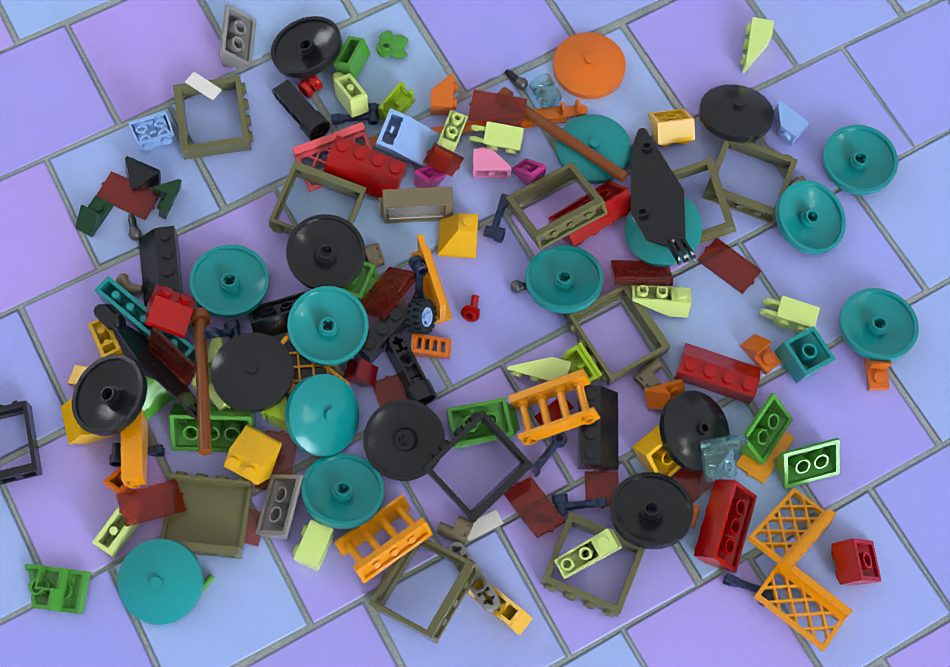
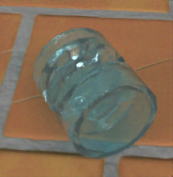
(545, 91)

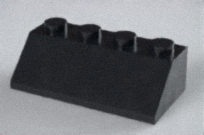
(160, 261)
(272, 316)
(600, 439)

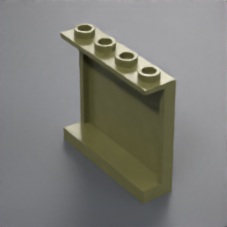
(214, 514)

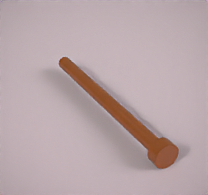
(571, 141)
(200, 320)

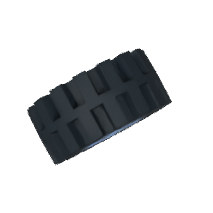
(420, 316)

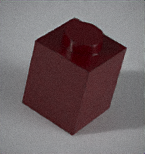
(361, 372)

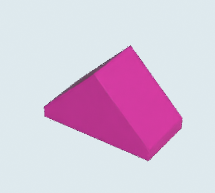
(529, 171)
(428, 177)

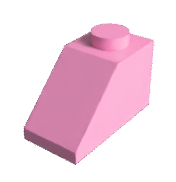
(489, 164)

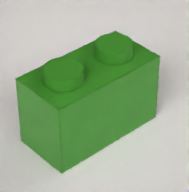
(352, 56)

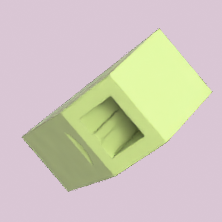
(758, 37)
(452, 130)
(664, 299)
(540, 369)
(588, 553)

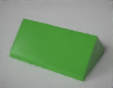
(766, 430)
(809, 463)

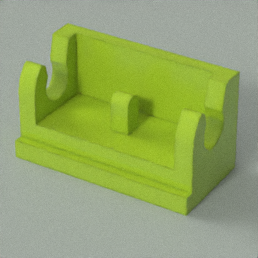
(398, 100)
(582, 360)

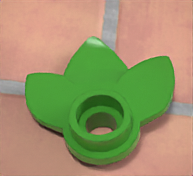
(391, 45)

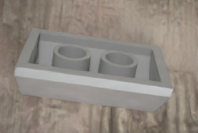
(237, 38)
(279, 506)

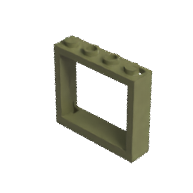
(218, 147)
(708, 164)
(320, 178)
(745, 204)
(566, 224)
(642, 316)
(573, 593)
(448, 606)

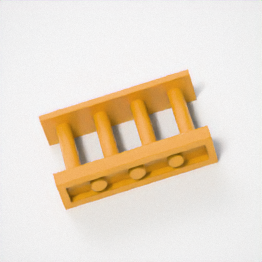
(541, 393)
(390, 551)

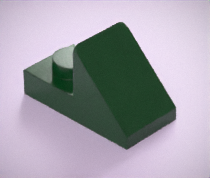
(168, 192)
(92, 217)

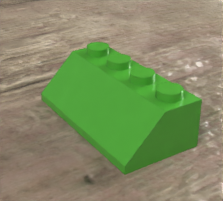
(226, 425)

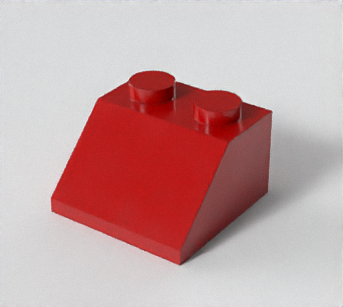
(169, 311)
(855, 562)

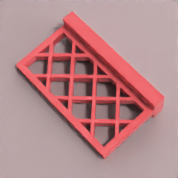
(324, 144)

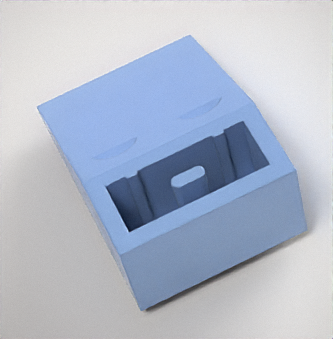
(152, 131)
(406, 138)

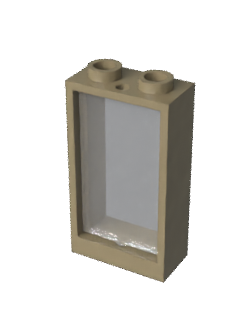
(416, 204)

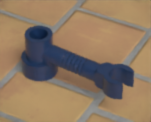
(372, 116)
(494, 231)
(419, 267)
(231, 330)
(549, 451)
(115, 457)
(562, 505)
(732, 580)

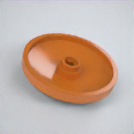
(589, 65)

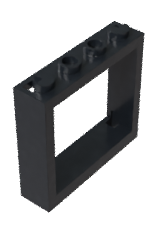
(523, 466)
(28, 470)

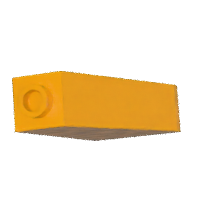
(135, 452)

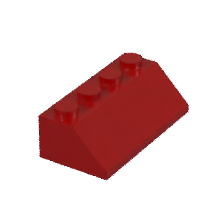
(364, 167)
(617, 204)
(718, 373)
(725, 525)

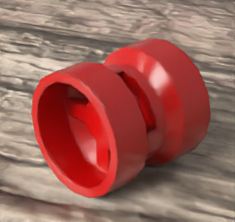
(309, 86)

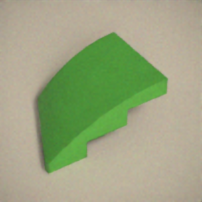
(156, 398)
(58, 588)

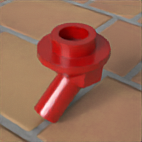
(471, 312)

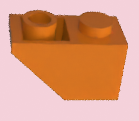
(442, 97)

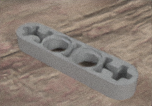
(492, 594)

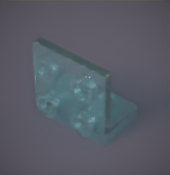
(719, 456)

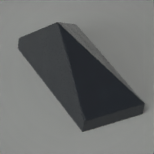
(141, 175)

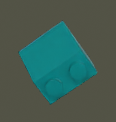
(804, 354)

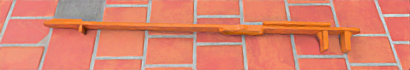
(555, 114)

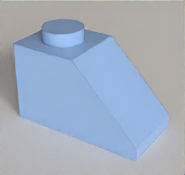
(788, 123)

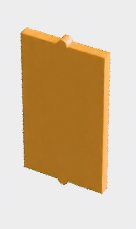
(761, 472)

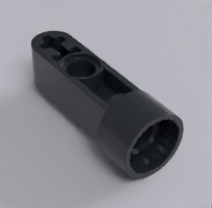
(311, 122)
(419, 387)

